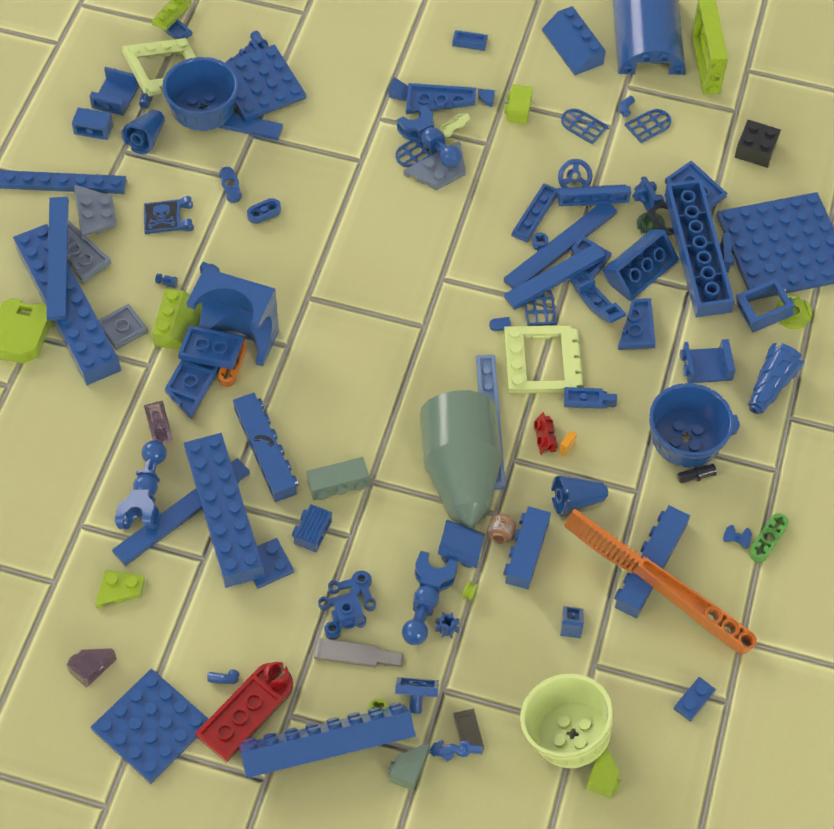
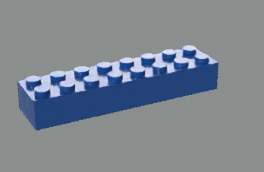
(699, 248)
(224, 510)
(326, 740)

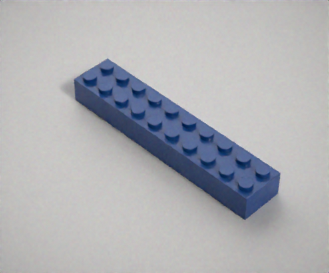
(81, 329)

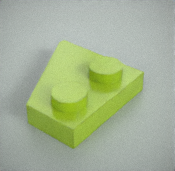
(119, 587)

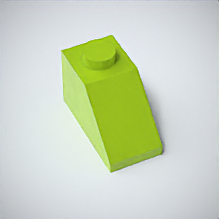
(604, 775)

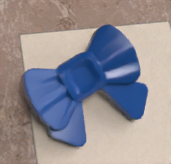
(731, 535)

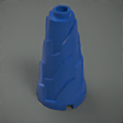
(777, 371)

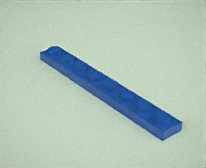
(61, 181)

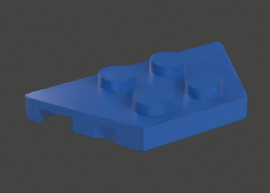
(190, 385)

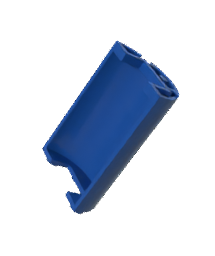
(648, 34)

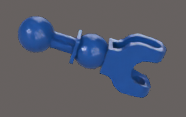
(423, 130)
(141, 499)
(426, 597)

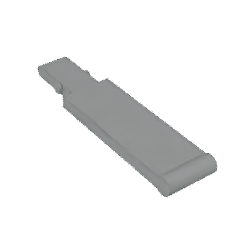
(355, 653)

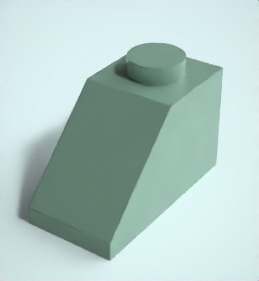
(408, 767)

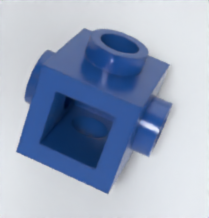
(347, 612)

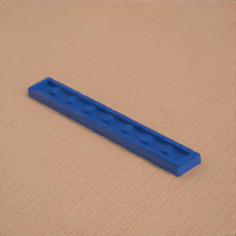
(560, 245)
(57, 259)
(169, 521)

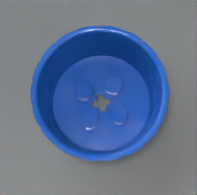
(198, 83)
(692, 411)

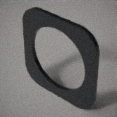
(651, 214)

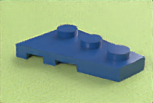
(638, 327)

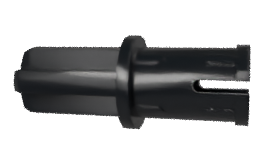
(697, 473)

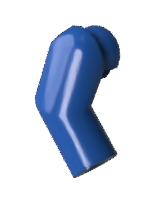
(220, 678)

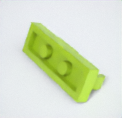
(170, 13)

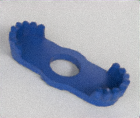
(232, 192)

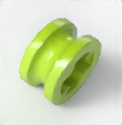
(470, 591)
(379, 702)

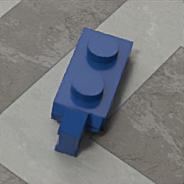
(588, 398)

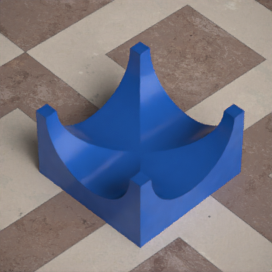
(238, 307)

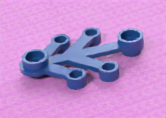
(356, 586)

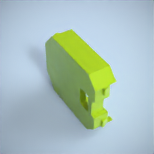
(22, 332)

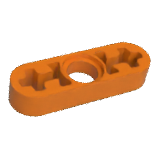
(233, 373)

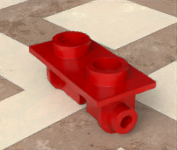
(544, 426)

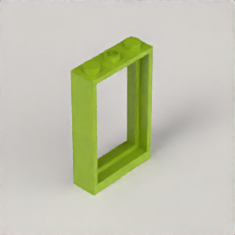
(709, 46)

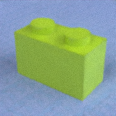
(519, 104)

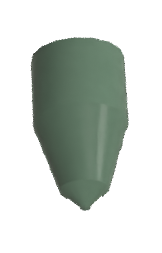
(462, 452)

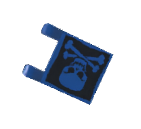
(165, 216)

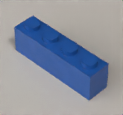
(528, 547)

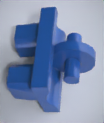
(646, 193)

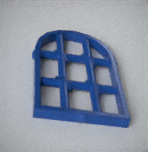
(661, 112)
(585, 130)
(409, 152)
(545, 311)

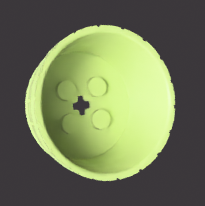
(565, 705)

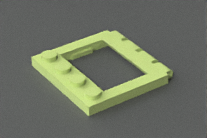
(150, 50)
(516, 362)

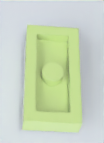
(455, 123)

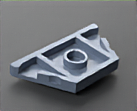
(434, 173)
(94, 211)

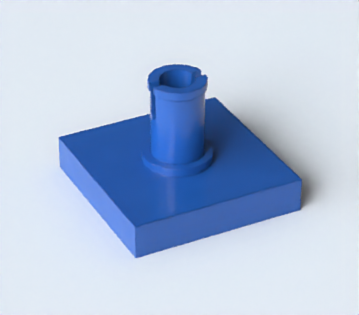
(416, 689)

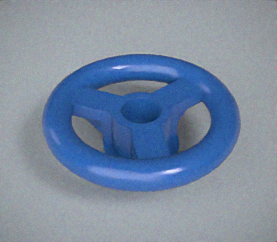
(575, 162)

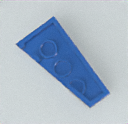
(438, 97)

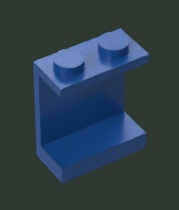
(115, 92)
(708, 364)

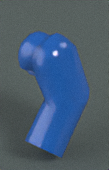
(624, 106)

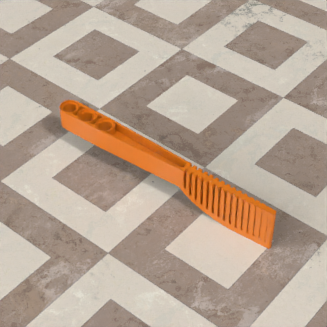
(673, 589)

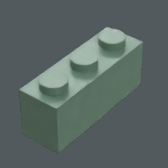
(338, 478)

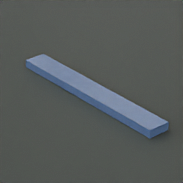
(488, 385)

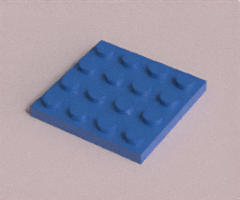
(264, 83)
(150, 725)

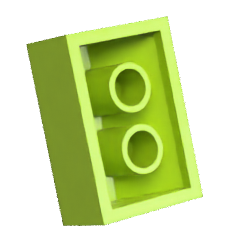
(174, 319)

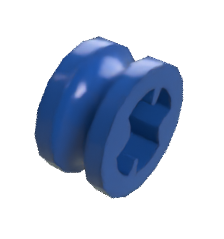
(538, 237)

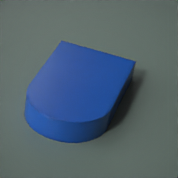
(499, 323)

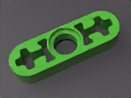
(768, 529)

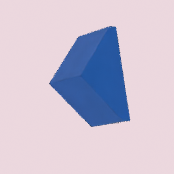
(572, 622)

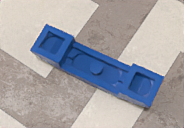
(594, 299)

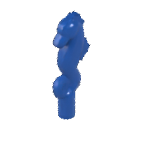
(448, 750)

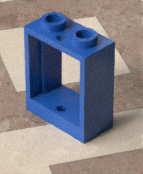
(757, 323)

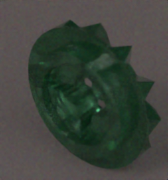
(643, 223)

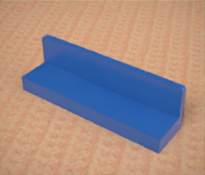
(593, 195)

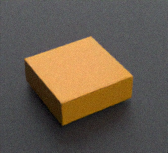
(567, 443)

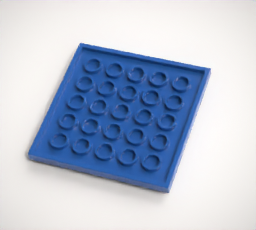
(782, 241)

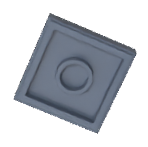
(123, 326)

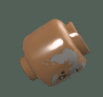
(501, 528)

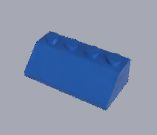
(574, 41)
(641, 264)

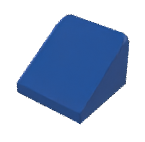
(398, 90)

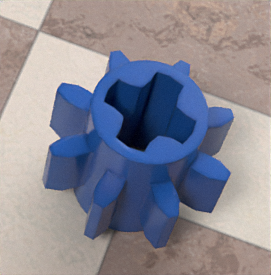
(447, 619)

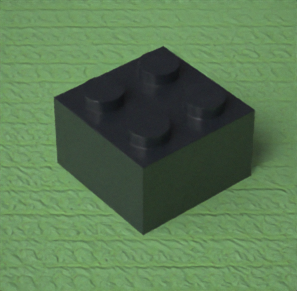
(757, 143)

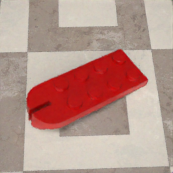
(246, 709)

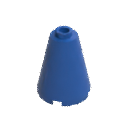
(143, 131)
(576, 493)

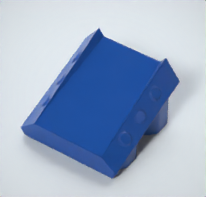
(461, 544)

